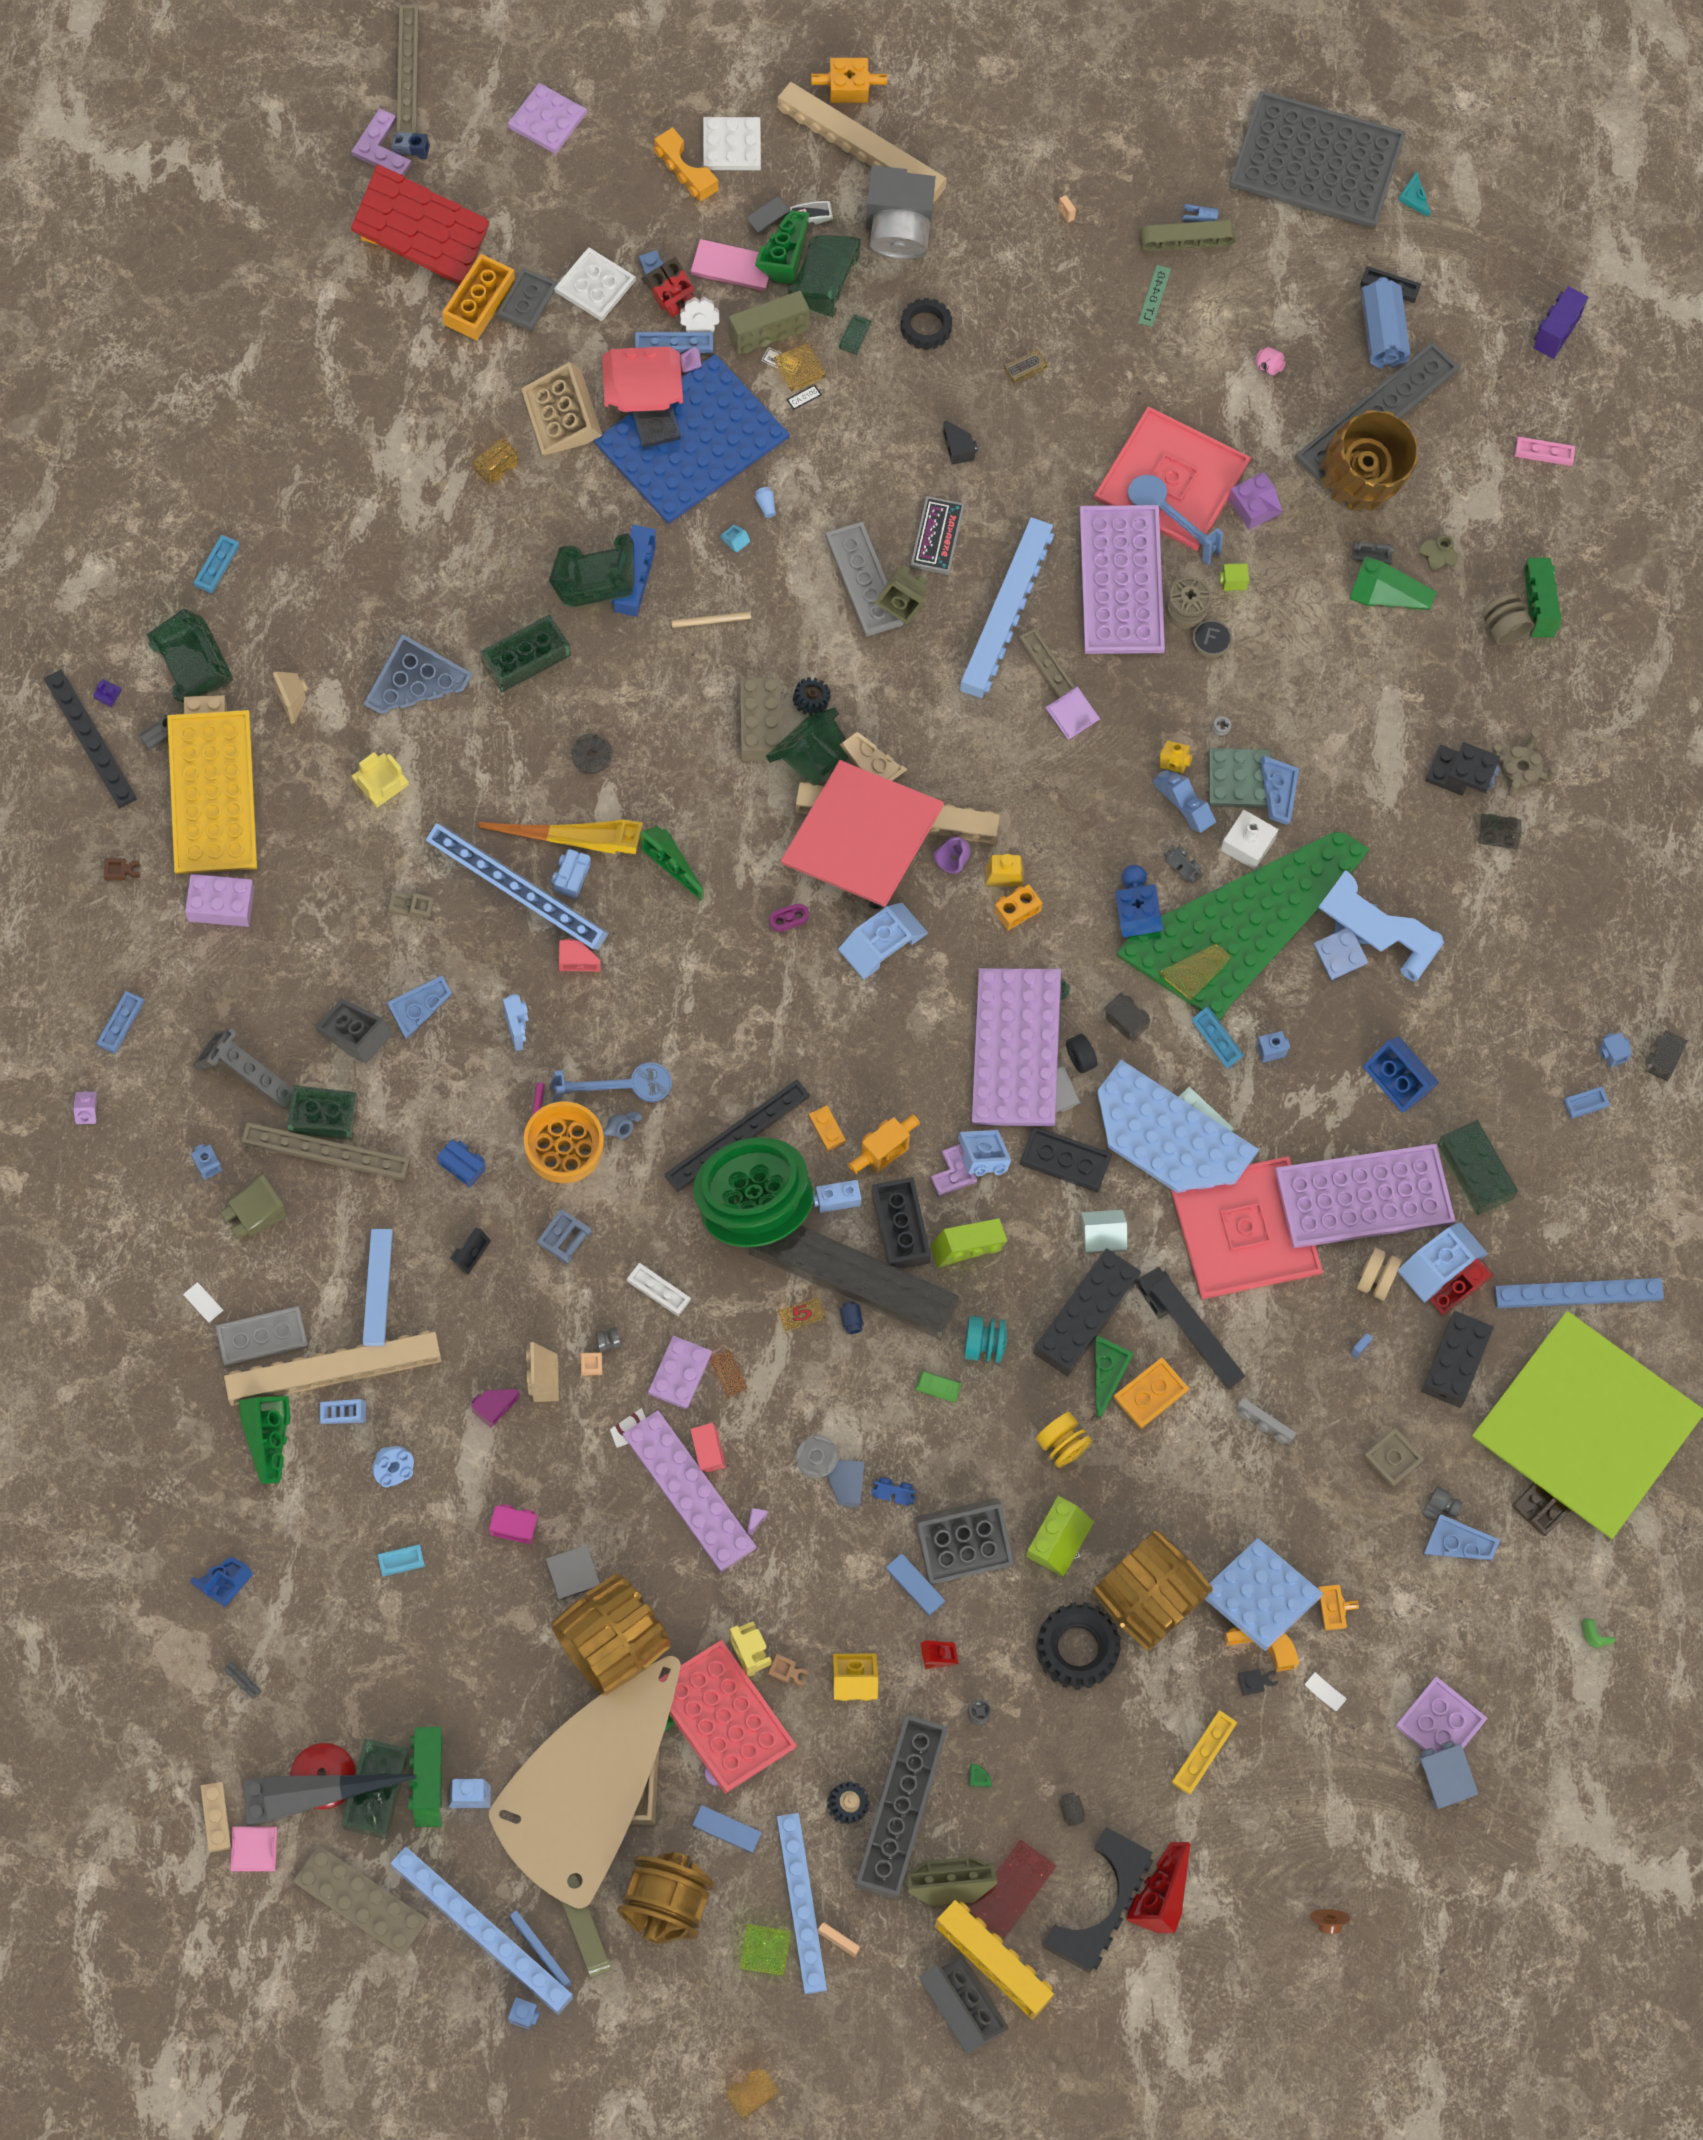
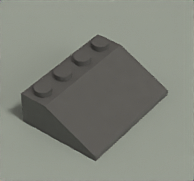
(964, 1540)

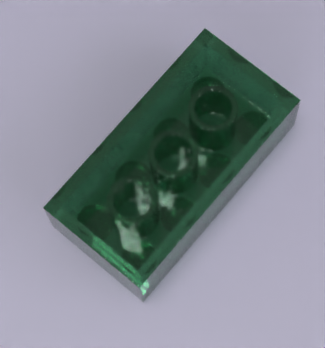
(525, 653)
(1477, 1167)
(373, 1811)

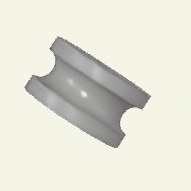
(1216, 728)

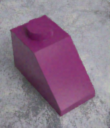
(494, 1404)

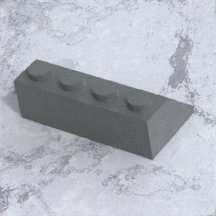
(963, 2003)

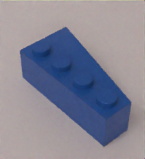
(644, 551)

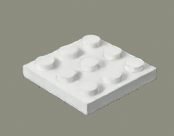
(731, 143)
(595, 284)

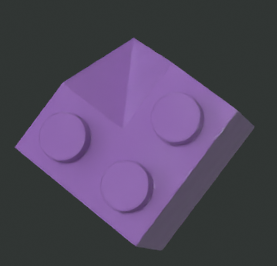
(1255, 500)

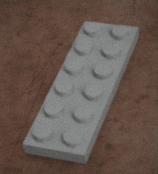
(861, 576)

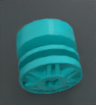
(985, 1339)

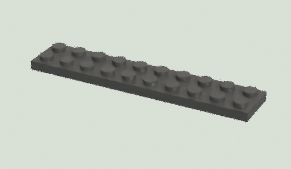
(1396, 394)

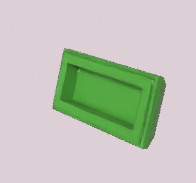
(938, 1386)

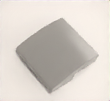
(1066, 1094)

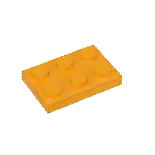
(1151, 1393)

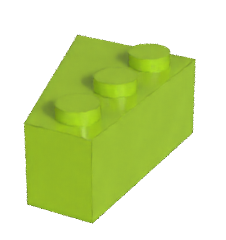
(967, 1242)

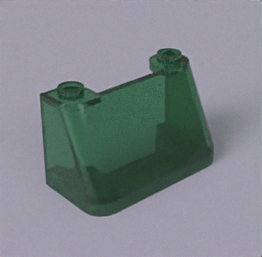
(826, 271)
(594, 576)
(190, 655)

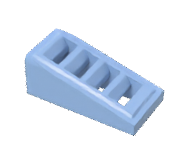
(360, 1411)

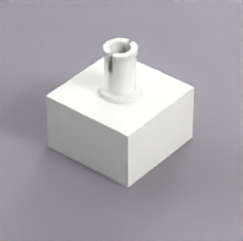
(1249, 839)

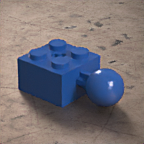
(1138, 904)

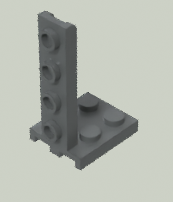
(223, 1049)

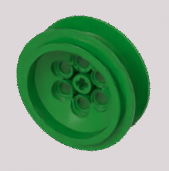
(753, 1192)

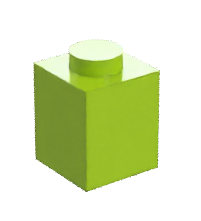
(1234, 577)

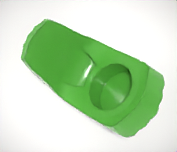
(1592, 1636)

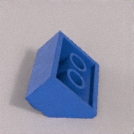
(1400, 1074)

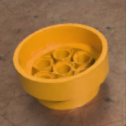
(569, 1118)

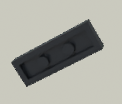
(1409, 288)

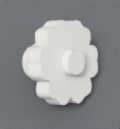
(699, 315)

